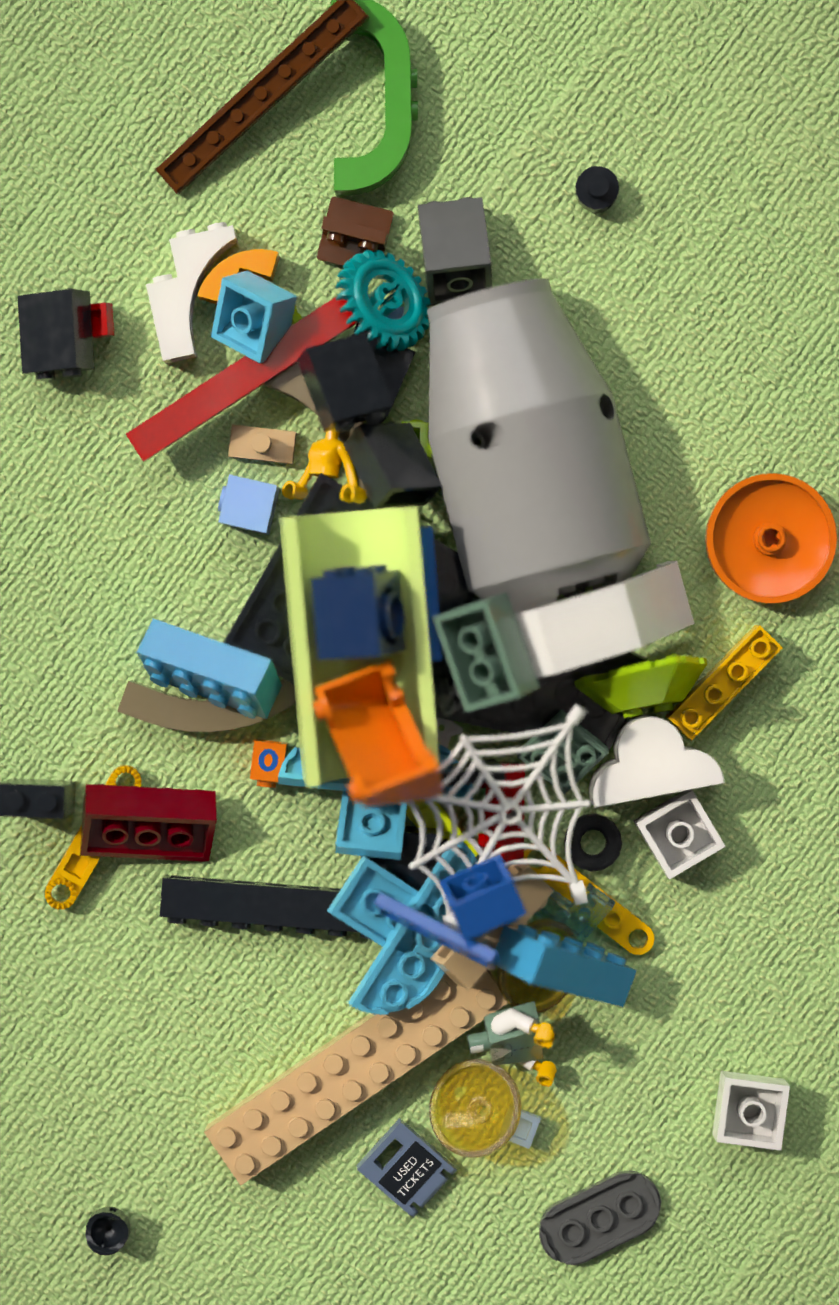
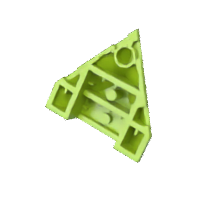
(644, 685)

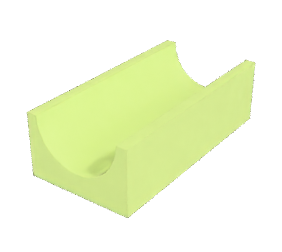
(356, 541)

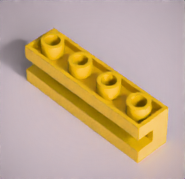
(724, 682)

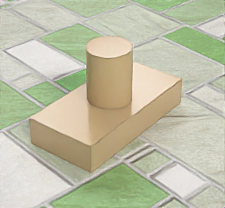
(262, 444)

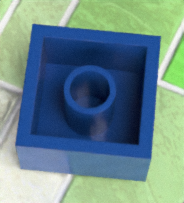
(483, 898)

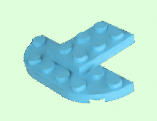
(364, 830)
(403, 969)

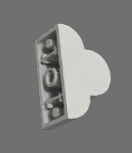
(650, 763)

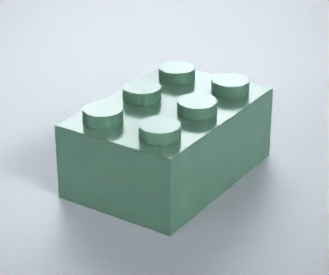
(486, 652)

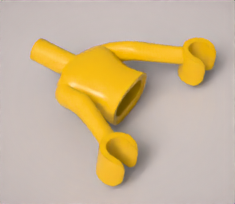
(326, 458)

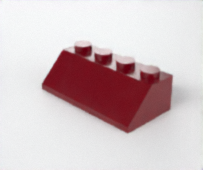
(148, 822)

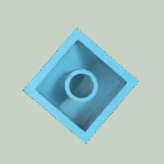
(252, 315)

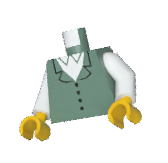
(518, 1038)

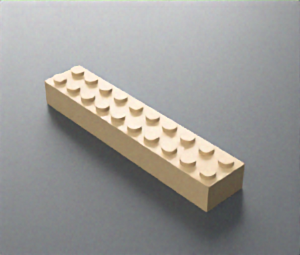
(345, 1075)

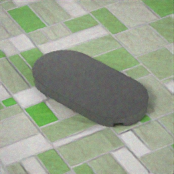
(599, 1217)

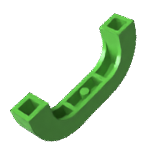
(376, 168)

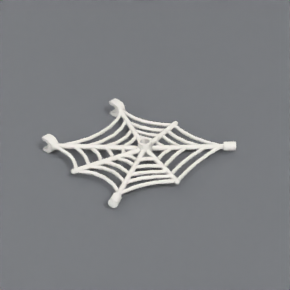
(576, 887)

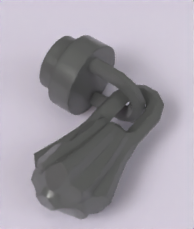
(444, 697)

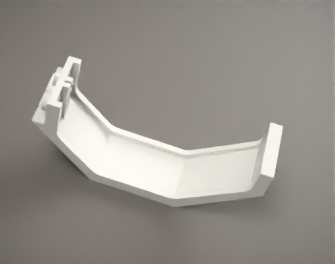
(606, 621)

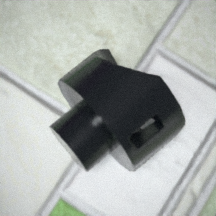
(596, 189)
(107, 1230)

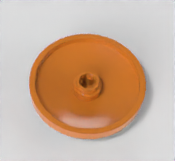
(771, 538)

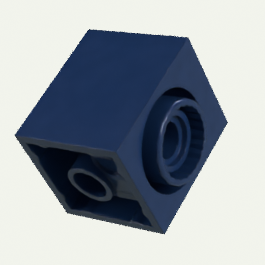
(358, 612)

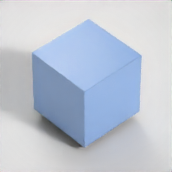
(248, 504)

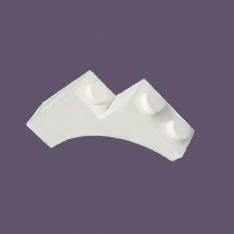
(174, 298)

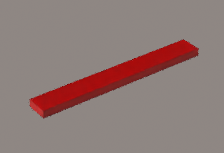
(237, 381)

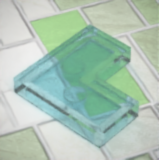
(580, 918)

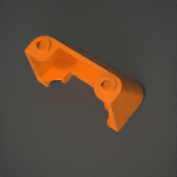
(377, 738)

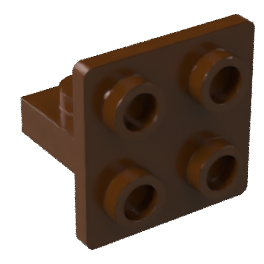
(352, 230)

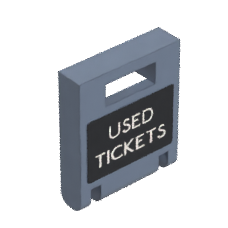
(411, 1173)

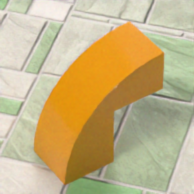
(258, 261)

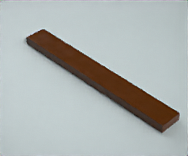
(261, 94)

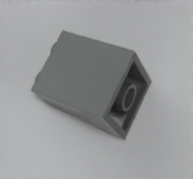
(454, 248)

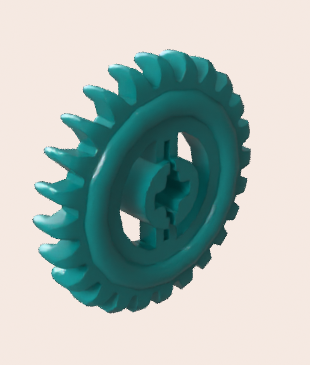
(376, 265)

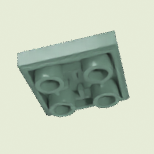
(585, 752)

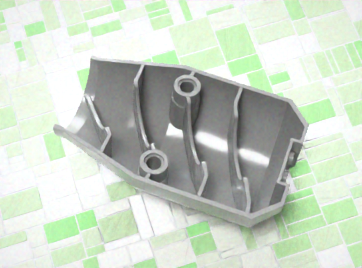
(548, 481)

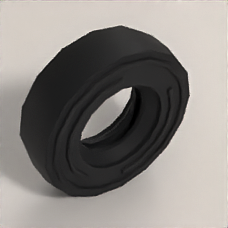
(609, 853)

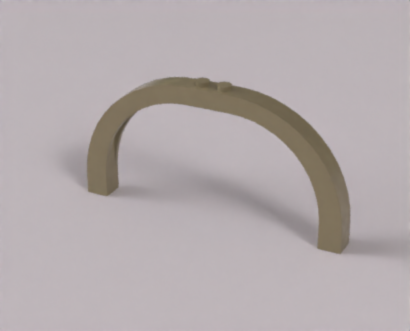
(200, 715)

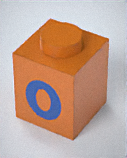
(267, 761)

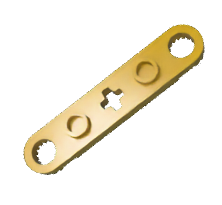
(76, 869)
(616, 924)

